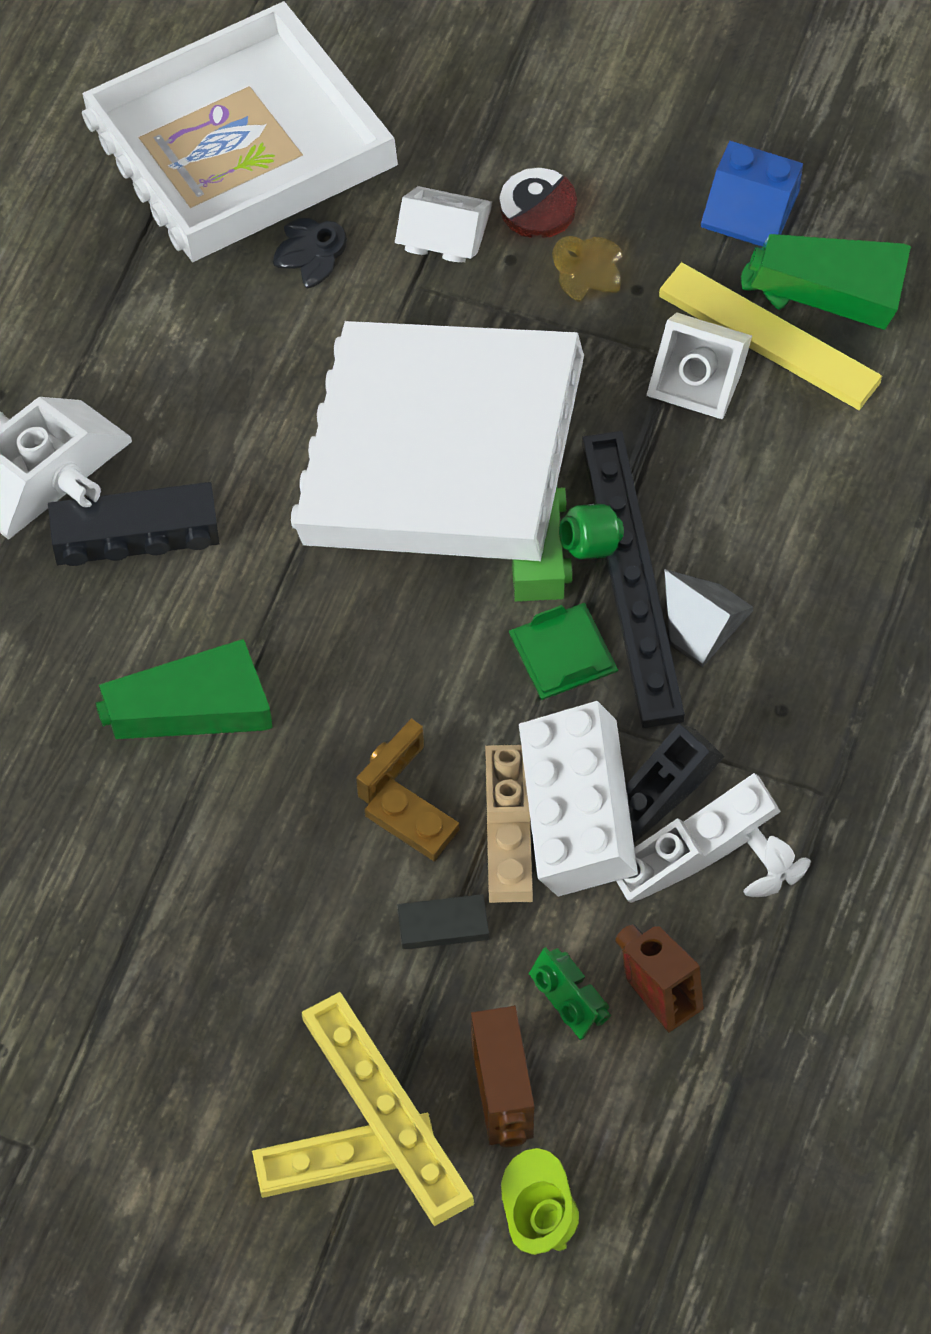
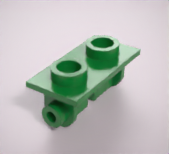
(557, 978)

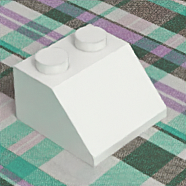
(442, 223)
(698, 365)

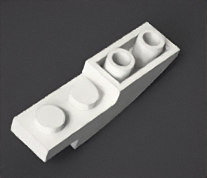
(700, 840)

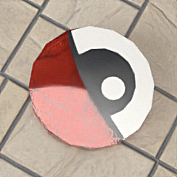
(538, 202)

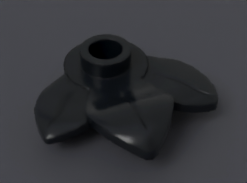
(307, 251)

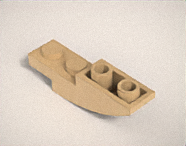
(508, 826)

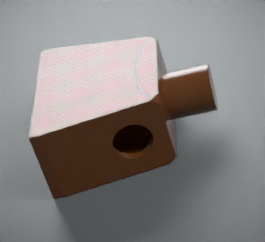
(661, 974)

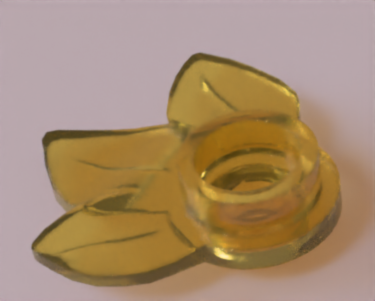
(592, 267)

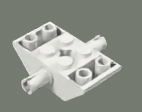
(50, 454)

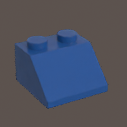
(751, 194)

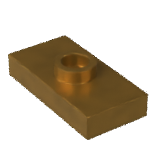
(390, 760)

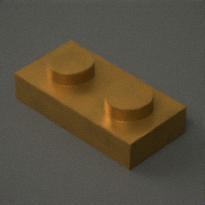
(412, 819)

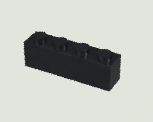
(134, 524)

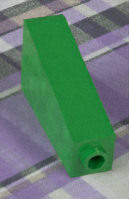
(834, 275)
(188, 697)

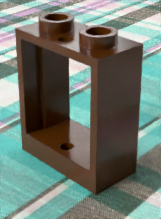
(502, 1076)

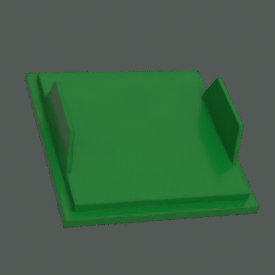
(562, 650)

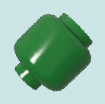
(591, 531)

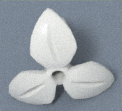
(778, 860)

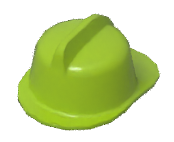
(538, 1202)

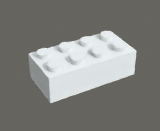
(577, 799)

